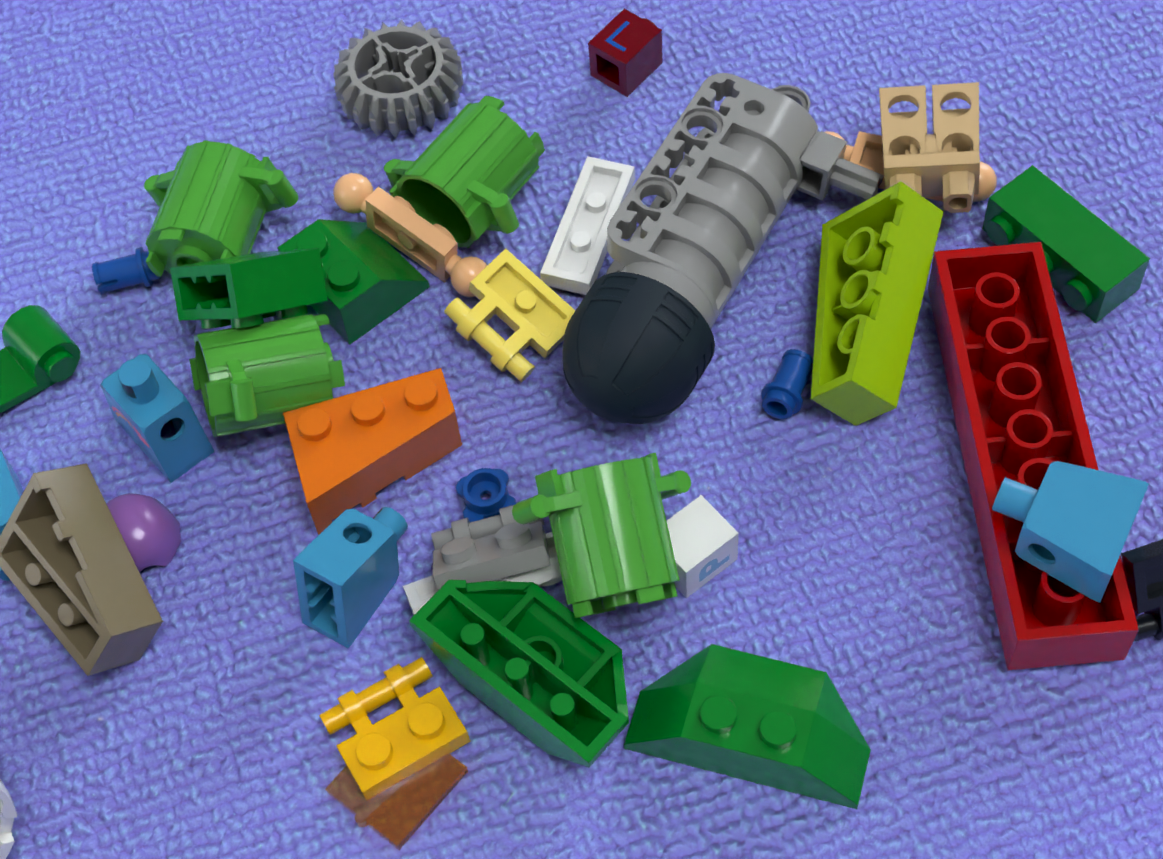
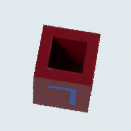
(625, 52)

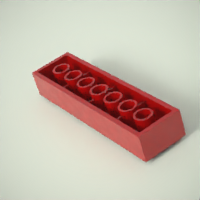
(1013, 418)

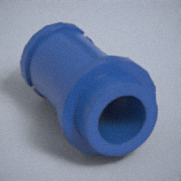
(123, 272)
(783, 394)

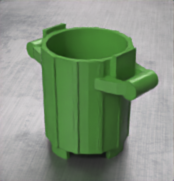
(470, 172)
(212, 205)
(262, 372)
(609, 531)

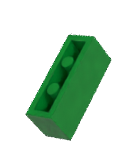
(1083, 254)

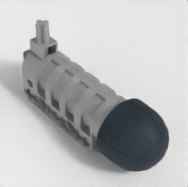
(649, 320)

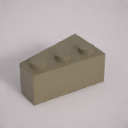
(78, 570)

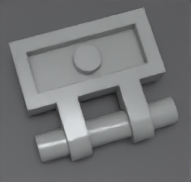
(488, 549)

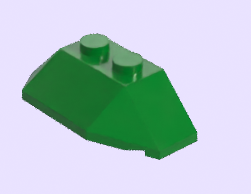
(530, 663)
(754, 724)

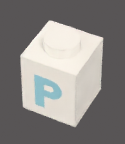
(701, 544)

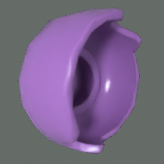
(147, 529)

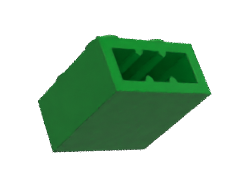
(249, 287)

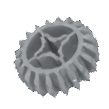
(398, 78)

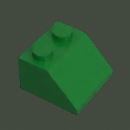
(363, 275)

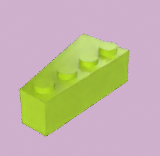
(870, 300)

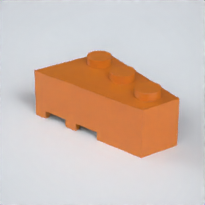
(369, 440)

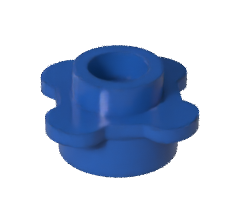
(484, 482)

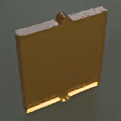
(404, 805)

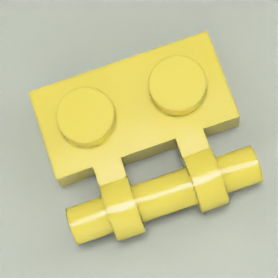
(522, 303)

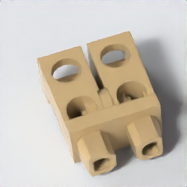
(936, 162)

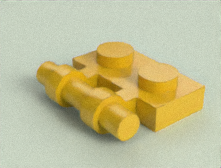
(403, 740)

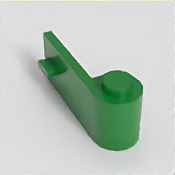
(34, 355)

